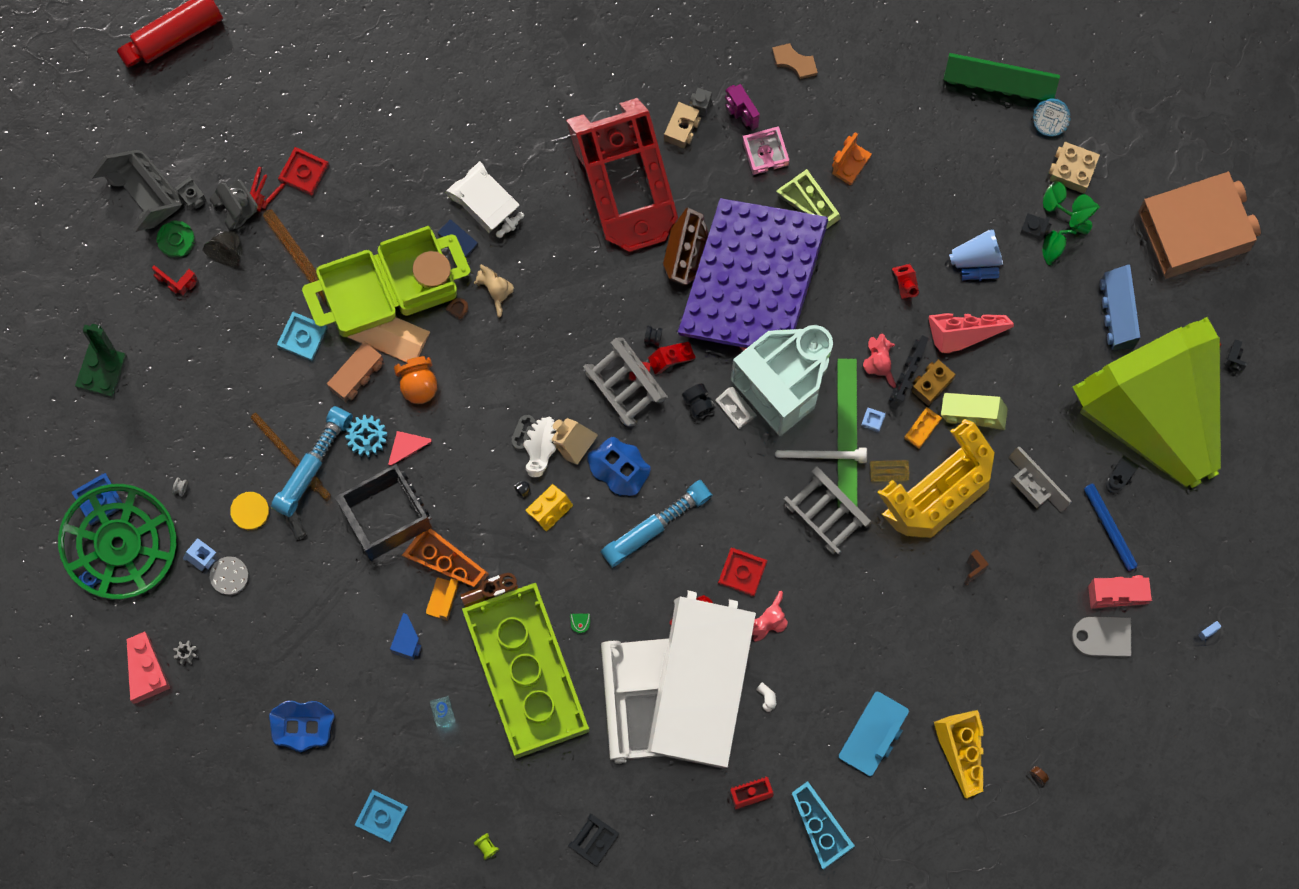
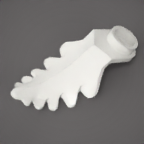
(540, 446)

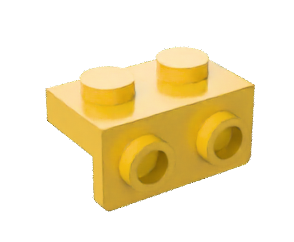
(549, 507)

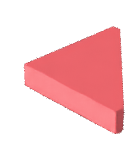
(406, 445)

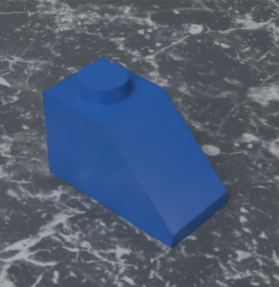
(406, 640)

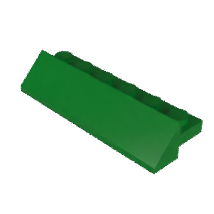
(1001, 77)

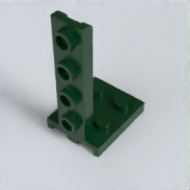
(101, 363)

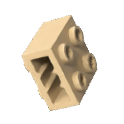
(1074, 167)

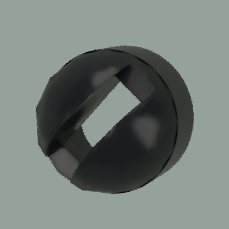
(522, 488)

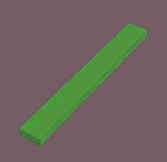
(847, 426)

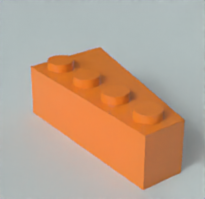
(441, 556)

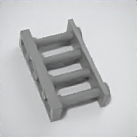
(643, 378)
(832, 492)

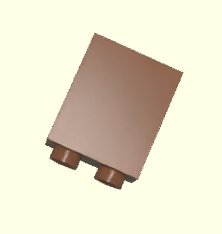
(1199, 224)

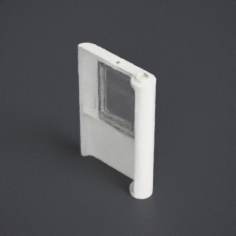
(631, 692)

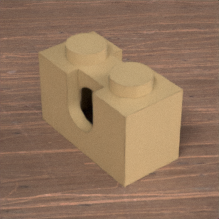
(682, 115)

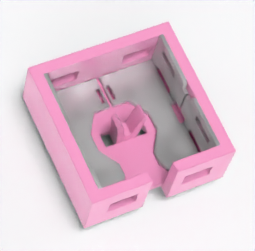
(764, 142)

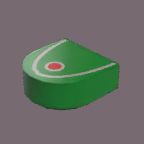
(580, 623)

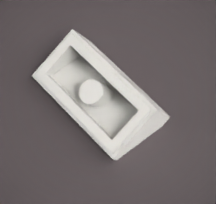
(735, 407)

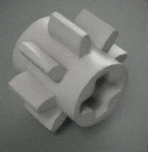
(183, 647)

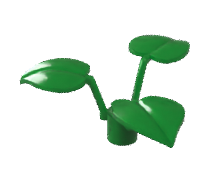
(1082, 210)

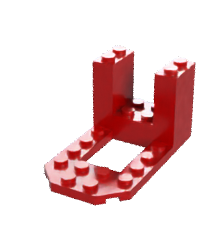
(614, 139)

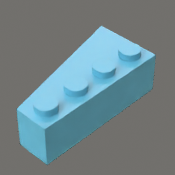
(824, 831)

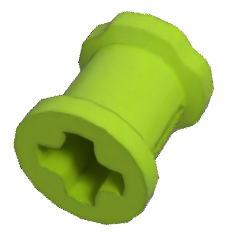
(486, 846)

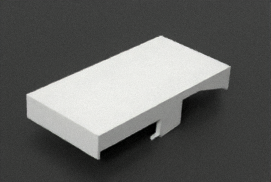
(701, 681)

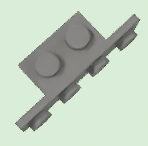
(1035, 483)

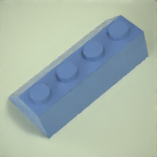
(1120, 308)

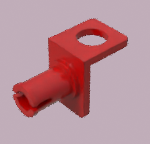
(906, 281)

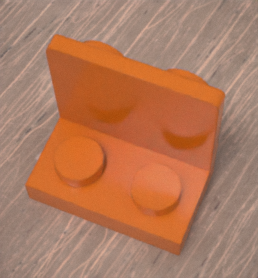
(850, 160)

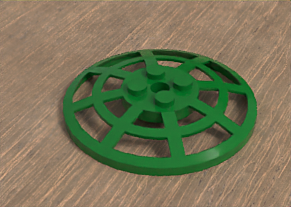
(117, 529)

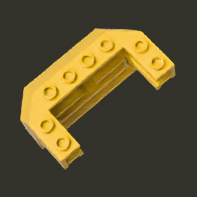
(945, 490)

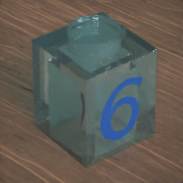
(442, 712)

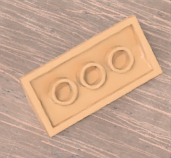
(395, 339)

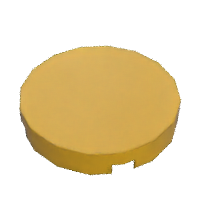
(249, 511)

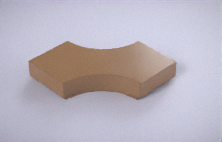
(787, 57)

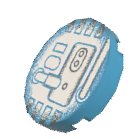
(1051, 117)

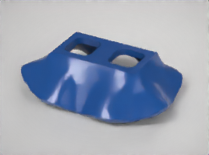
(611, 473)
(302, 713)

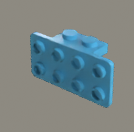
(874, 734)

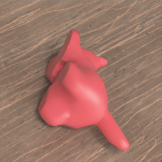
(879, 361)
(771, 619)

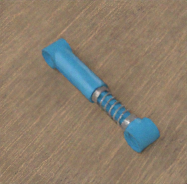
(287, 500)
(618, 550)

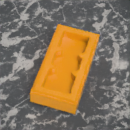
(922, 428)

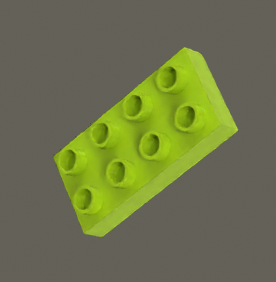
(525, 670)

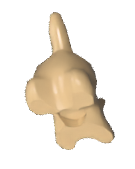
(497, 286)

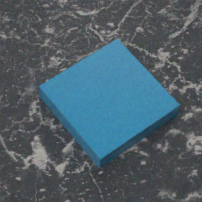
(381, 816)

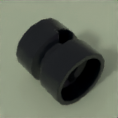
(699, 402)

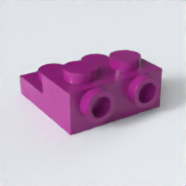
(741, 105)

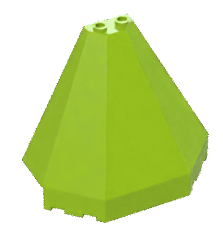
(1164, 402)

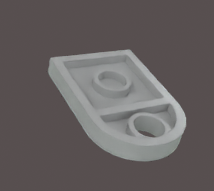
(1104, 637)

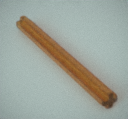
(291, 246)

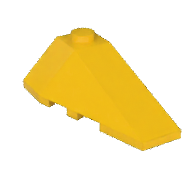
(961, 743)

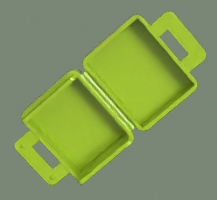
(368, 286)

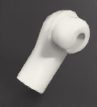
(769, 697)

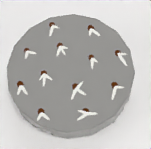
(229, 576)

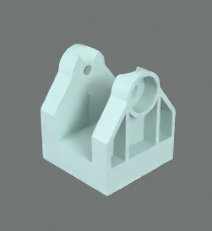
(783, 373)

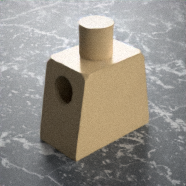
(572, 439)

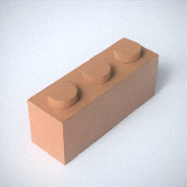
(355, 372)

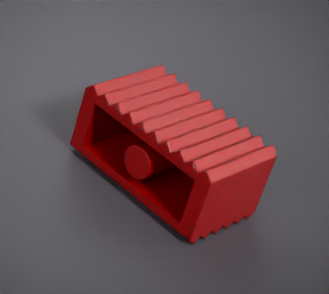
(751, 792)

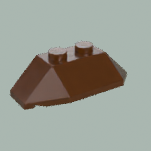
(685, 247)

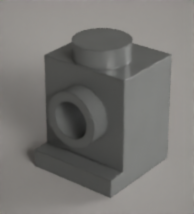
(701, 101)
(187, 187)

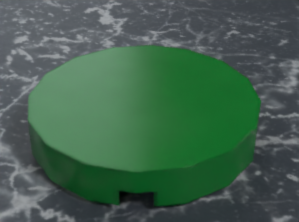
(175, 239)

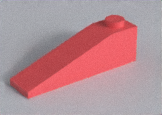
(961, 332)

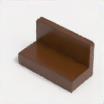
(978, 564)

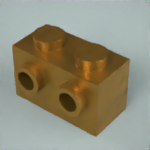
(933, 382)

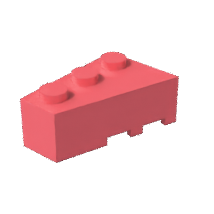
(144, 668)

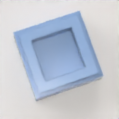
(873, 420)
(1209, 630)

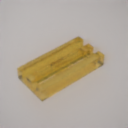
(889, 477)

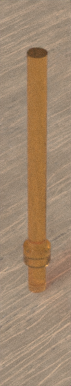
(315, 483)

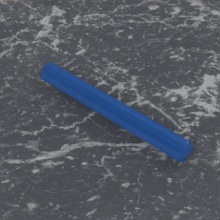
(1110, 527)

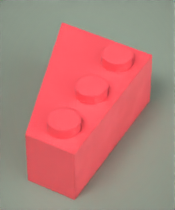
(1119, 592)

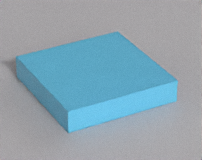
(302, 336)

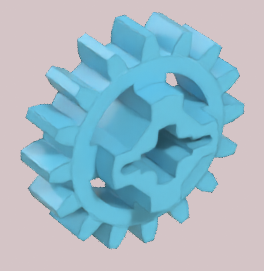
(358, 436)

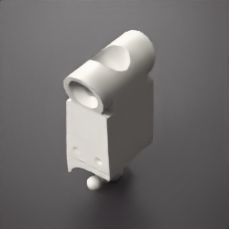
(485, 200)

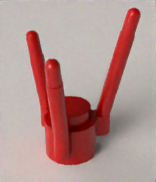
(259, 198)

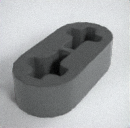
(519, 431)

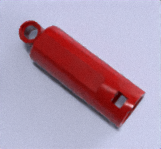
(169, 31)

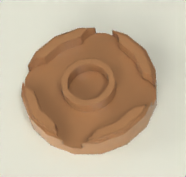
(431, 269)

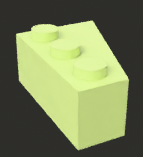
(808, 197)
(982, 410)

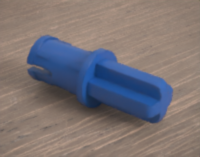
(980, 273)

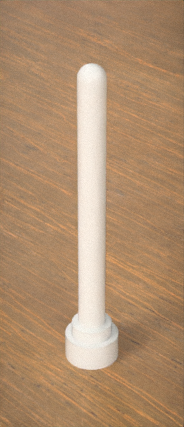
(859, 455)

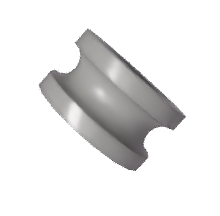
(179, 487)

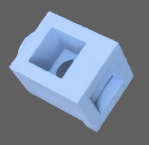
(197, 550)

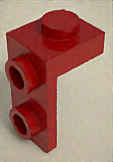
(186, 282)
(671, 355)

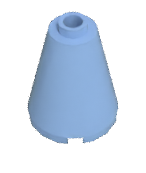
(978, 252)

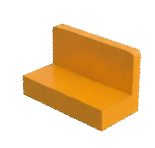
(442, 598)

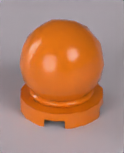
(417, 382)

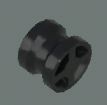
(653, 336)

